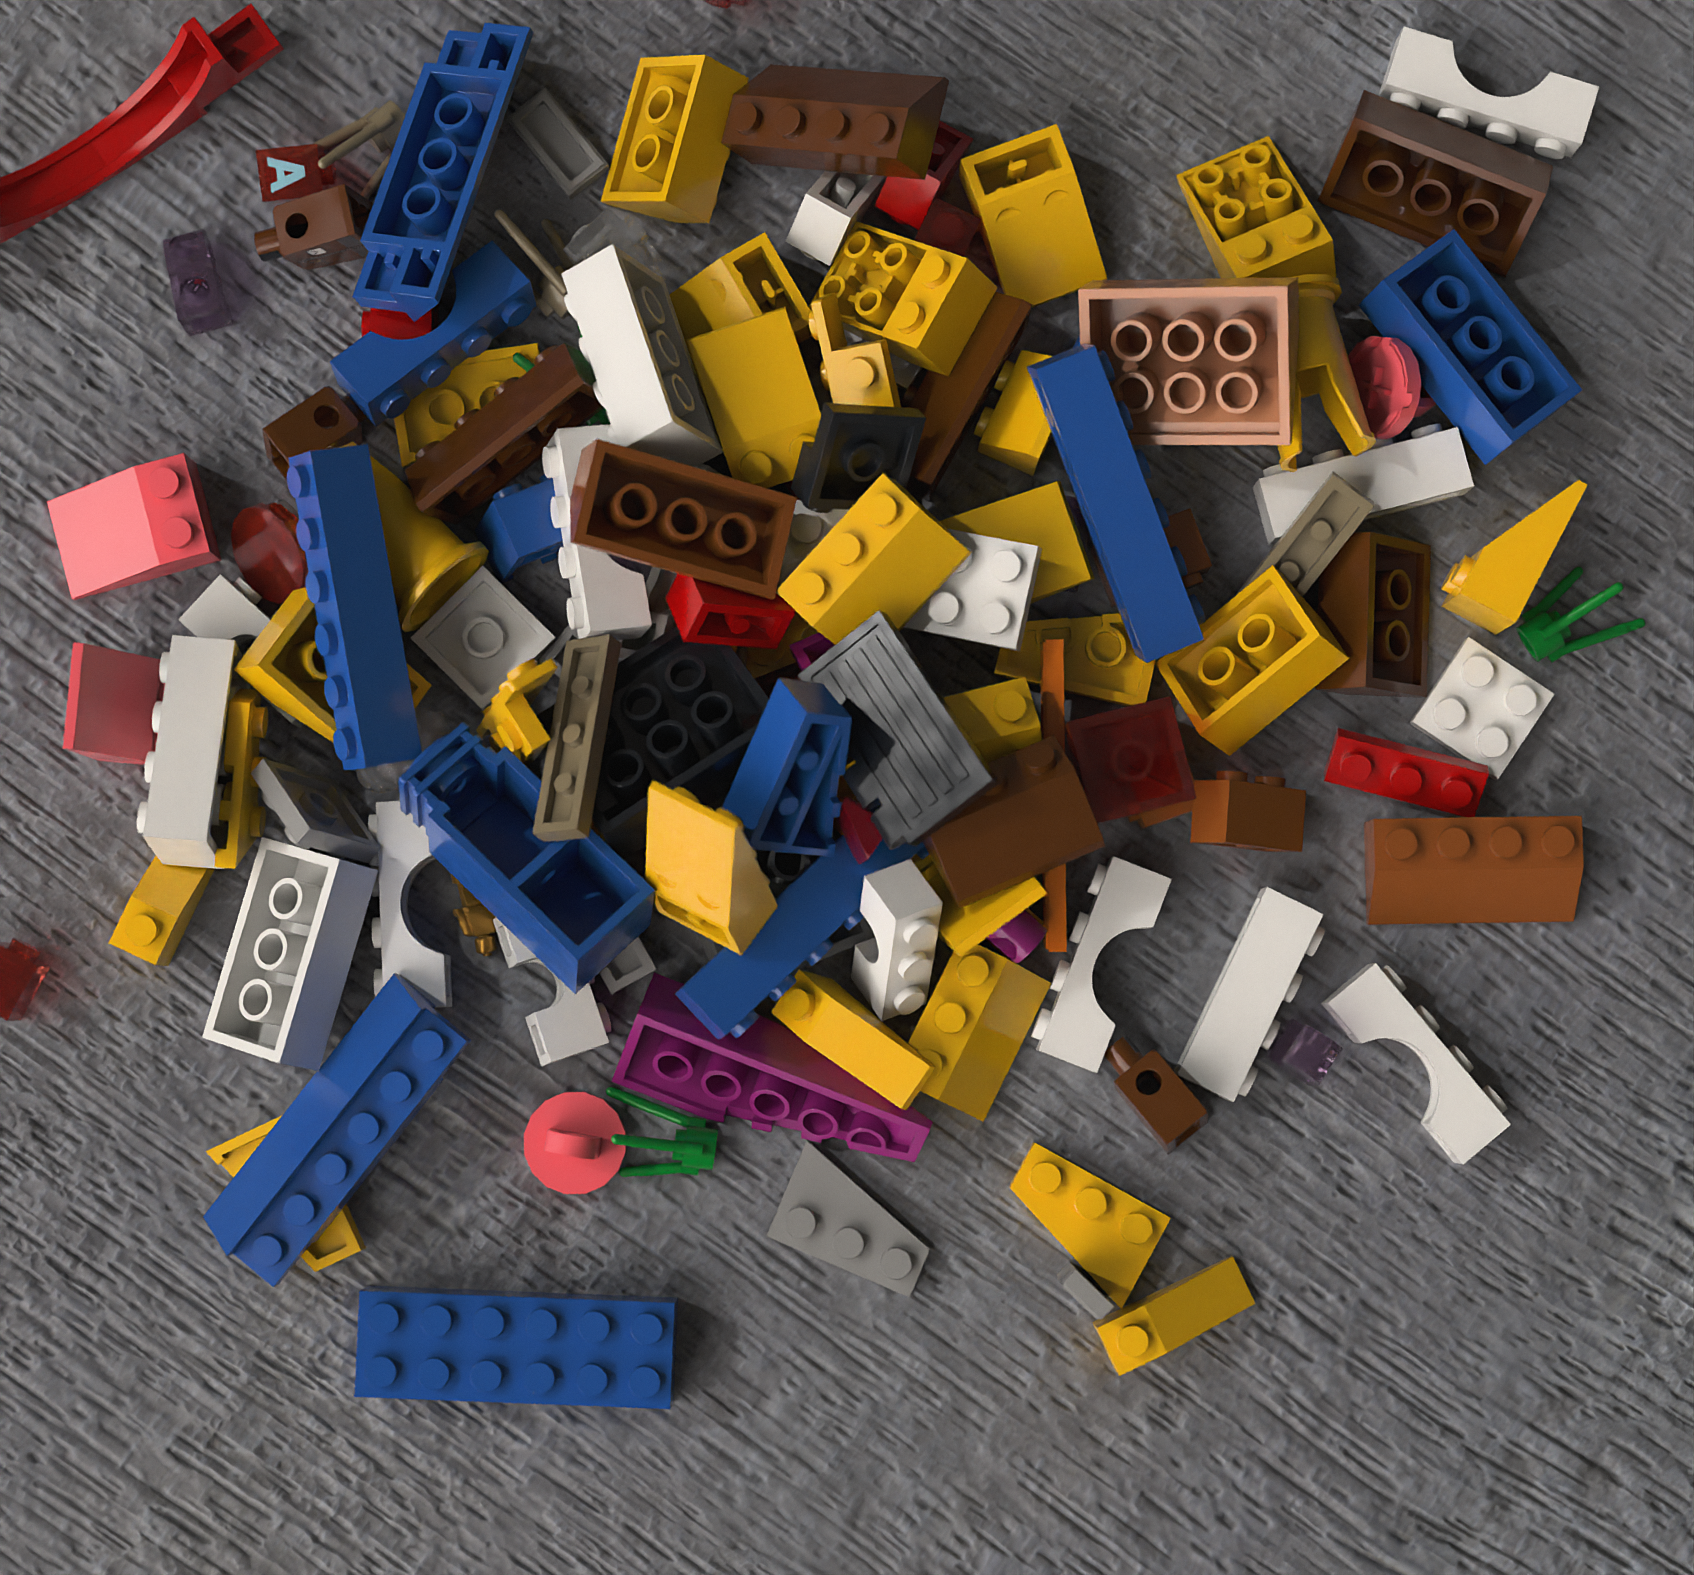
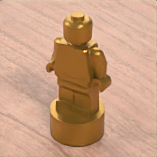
(475, 920)

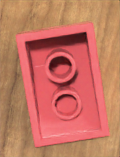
(134, 526)
(111, 704)

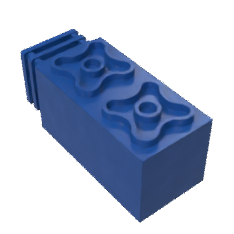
(560, 898)

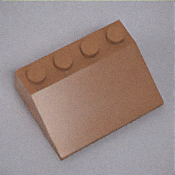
(1199, 356)

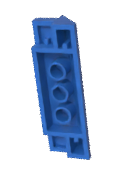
(438, 168)
(335, 1131)

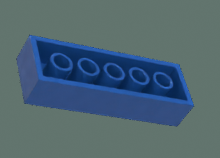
(516, 1347)

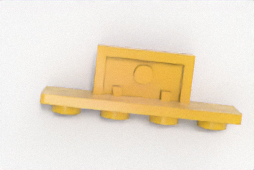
(854, 372)
(510, 714)

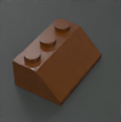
(1378, 611)
(1017, 827)

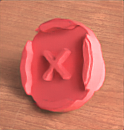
(1388, 385)
(572, 1143)

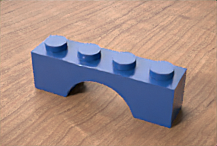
(389, 373)

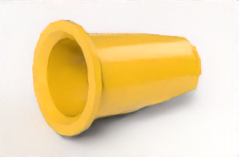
(1325, 370)
(422, 552)

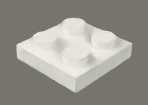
(482, 636)
(1481, 708)

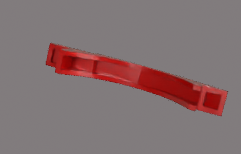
(170, 100)

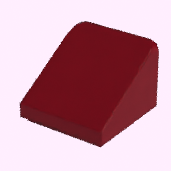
(858, 829)

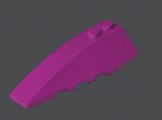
(760, 1078)

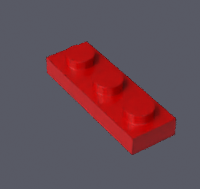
(1406, 773)

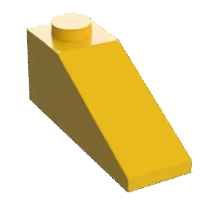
(160, 911)
(852, 1037)
(1173, 1315)

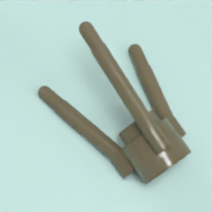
(378, 127)
(552, 284)

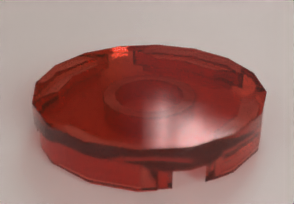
(269, 550)

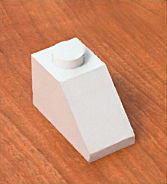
(831, 212)

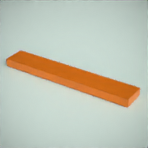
(1053, 724)

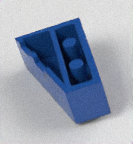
(519, 528)
(793, 771)

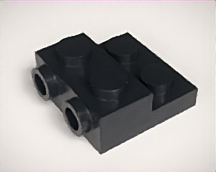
(853, 451)

